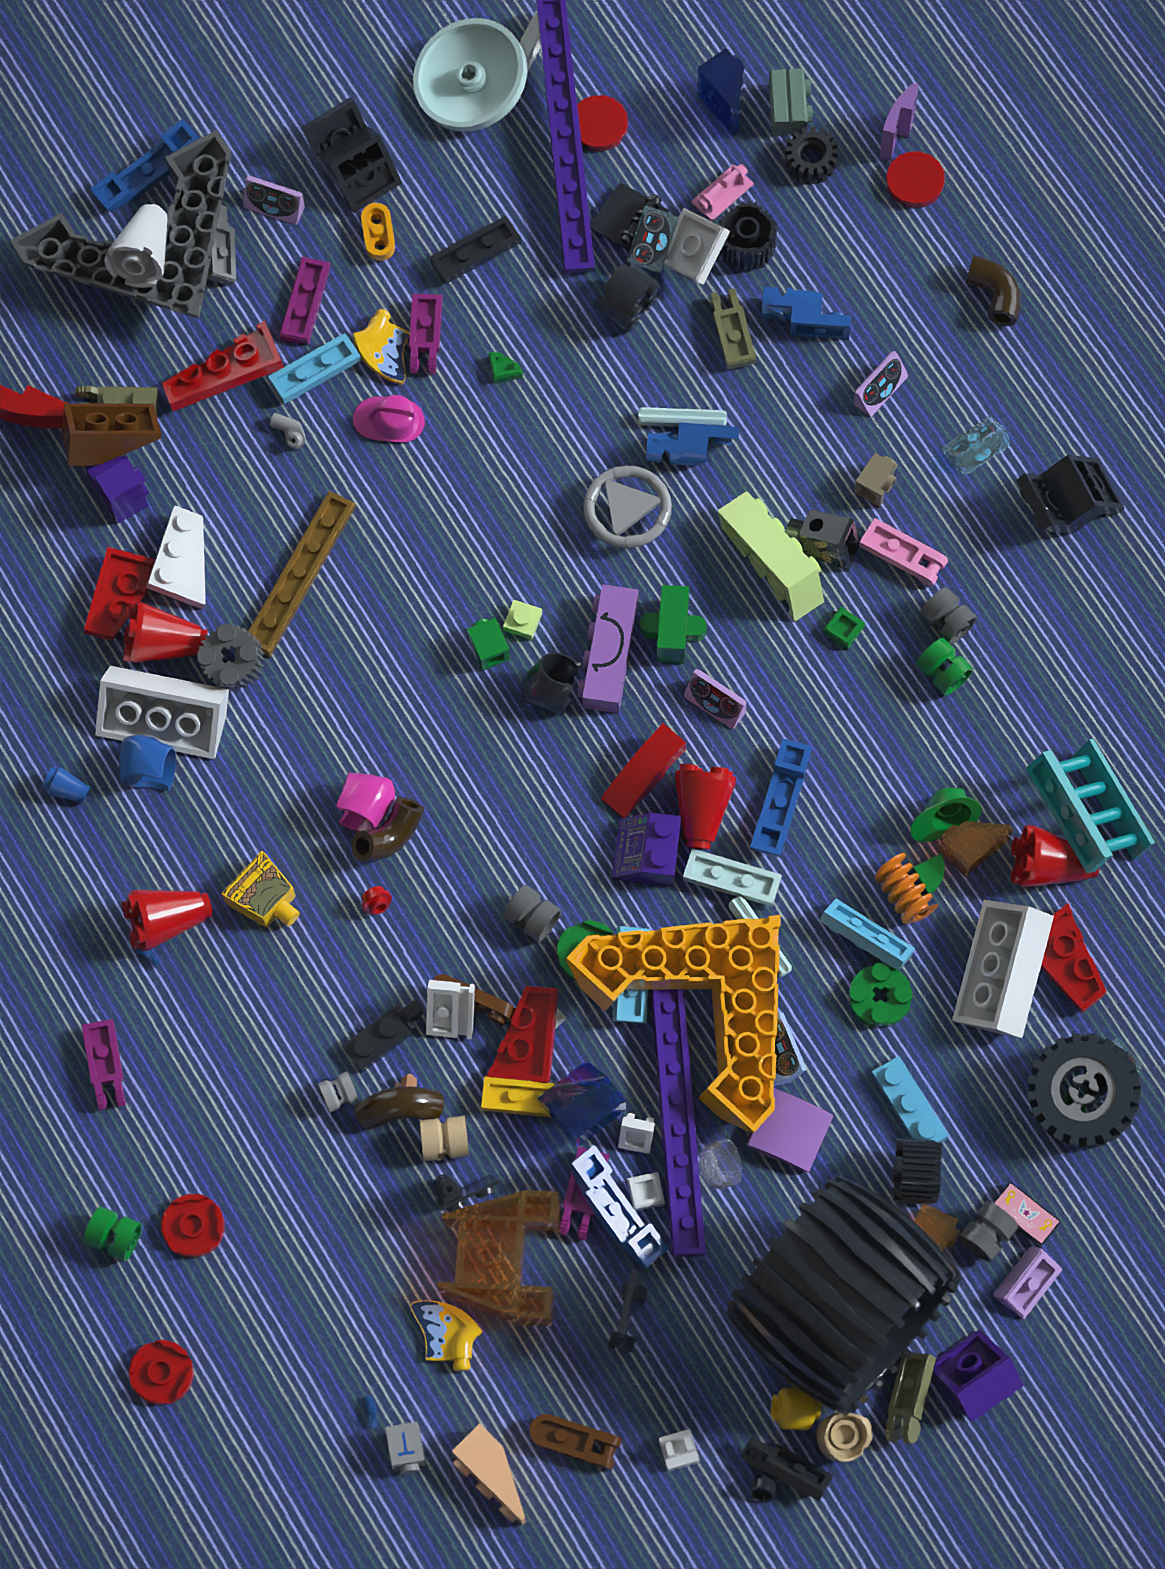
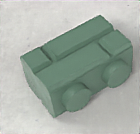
(788, 101)

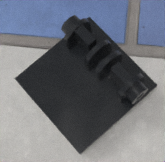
(622, 213)
(453, 1198)

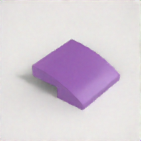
(899, 120)
(791, 1131)

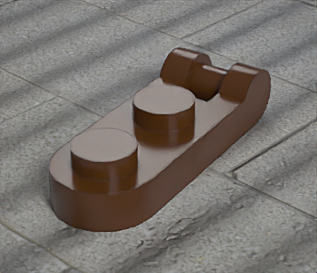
(496, 1009)
(574, 1440)

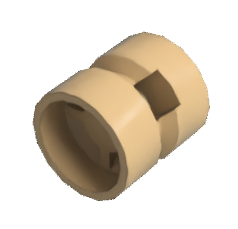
(444, 1138)

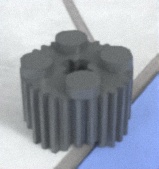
(220, 645)

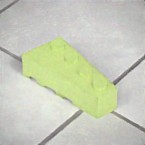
(773, 554)

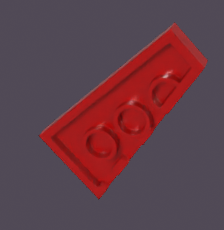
(238, 364)

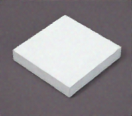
(695, 246)

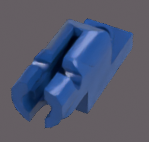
(805, 311)
(690, 444)

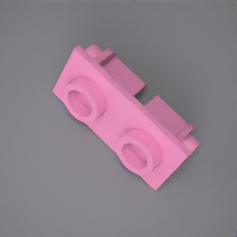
(723, 192)

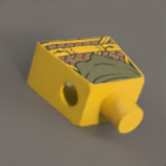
(262, 893)

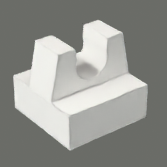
(636, 1134)
(679, 1450)

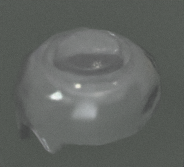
(720, 1164)

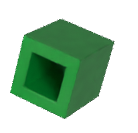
(488, 643)

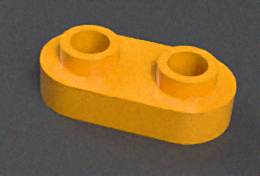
(378, 233)

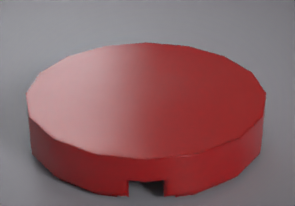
(601, 122)
(915, 179)
(192, 1226)
(161, 1372)

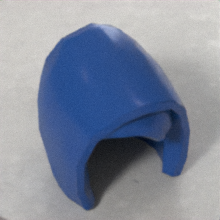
(146, 763)

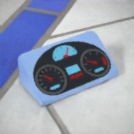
(788, 1058)

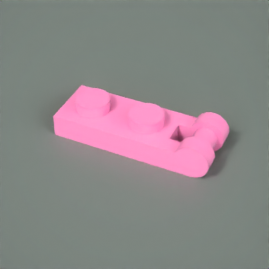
(903, 551)

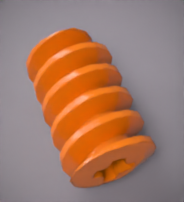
(903, 891)

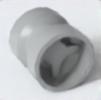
(345, 1089)

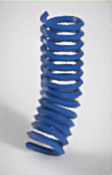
(148, 955)
(370, 1404)

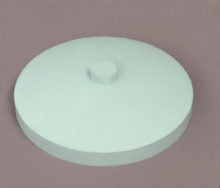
(470, 74)

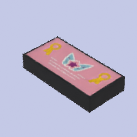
(1031, 1217)

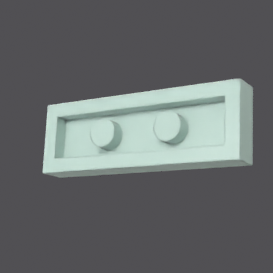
(732, 877)

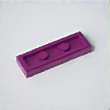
(305, 301)

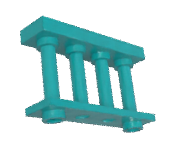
(1072, 815)

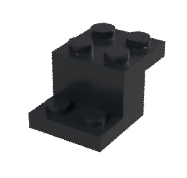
(351, 155)
(1069, 494)

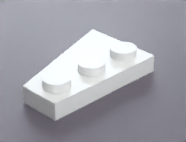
(180, 559)

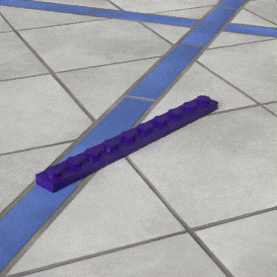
(565, 136)
(677, 1123)

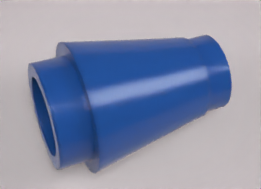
(65, 785)

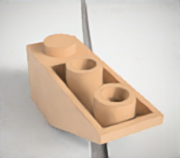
(486, 1461)

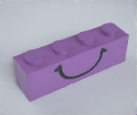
(610, 648)

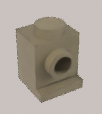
(876, 479)

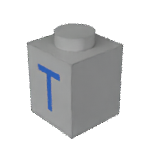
(405, 1447)

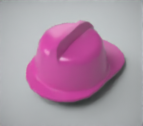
(389, 419)

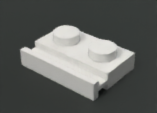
(450, 1009)

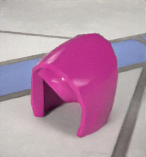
(365, 801)

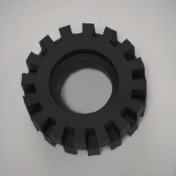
(811, 170)

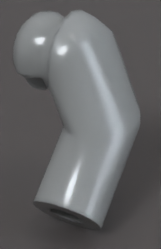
(292, 428)

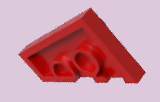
(120, 581)
(1069, 962)
(529, 1041)

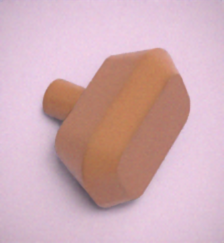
(407, 1080)

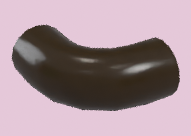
(1001, 287)
(391, 835)
(399, 1104)

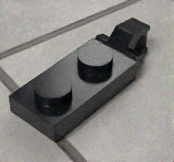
(383, 1035)
(788, 1467)

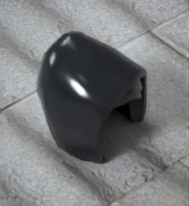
(550, 682)

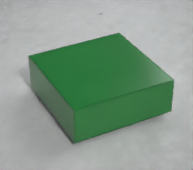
(844, 628)

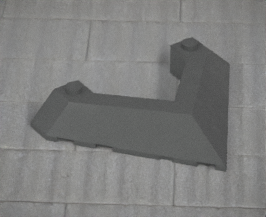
(191, 230)

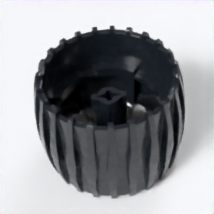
(842, 1294)

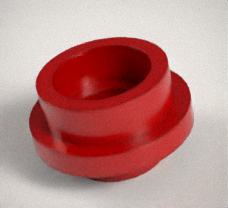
(376, 900)

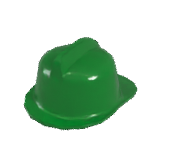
(943, 810)

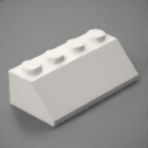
(161, 707)
(1003, 968)

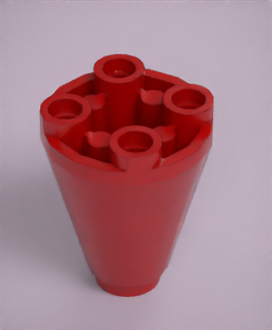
(159, 635)
(702, 802)
(1045, 859)
(163, 915)

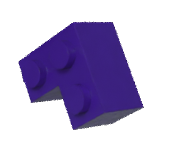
(119, 487)

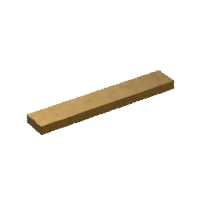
(301, 571)

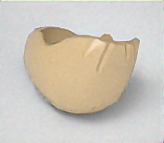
(844, 1436)

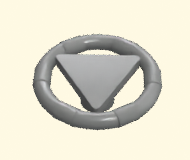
(627, 506)

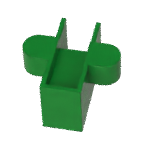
(673, 625)

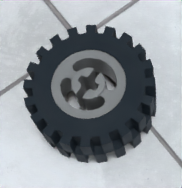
(1069, 1122)

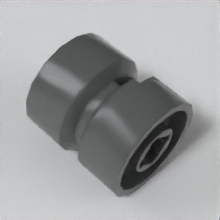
(947, 614)
(532, 913)
(988, 1231)

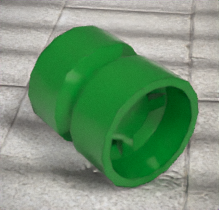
(936, 659)
(101, 1233)

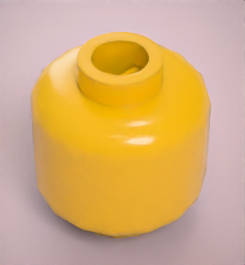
(794, 1409)

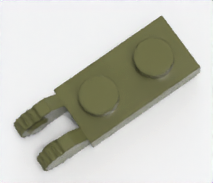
(733, 332)
(119, 394)
(909, 1397)

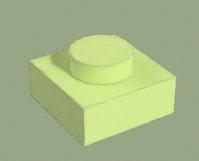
(522, 619)

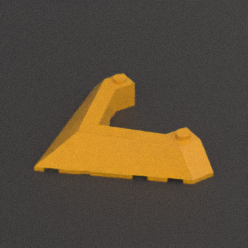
(739, 966)

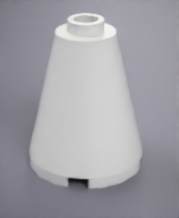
(140, 248)

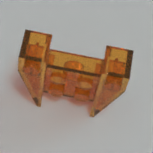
(493, 1256)

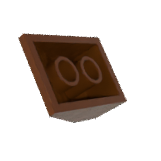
(106, 430)

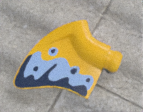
(382, 347)
(447, 1332)

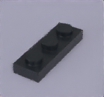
(475, 249)

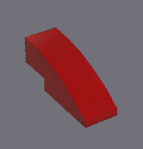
(31, 408)
(644, 771)

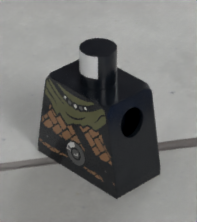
(826, 537)

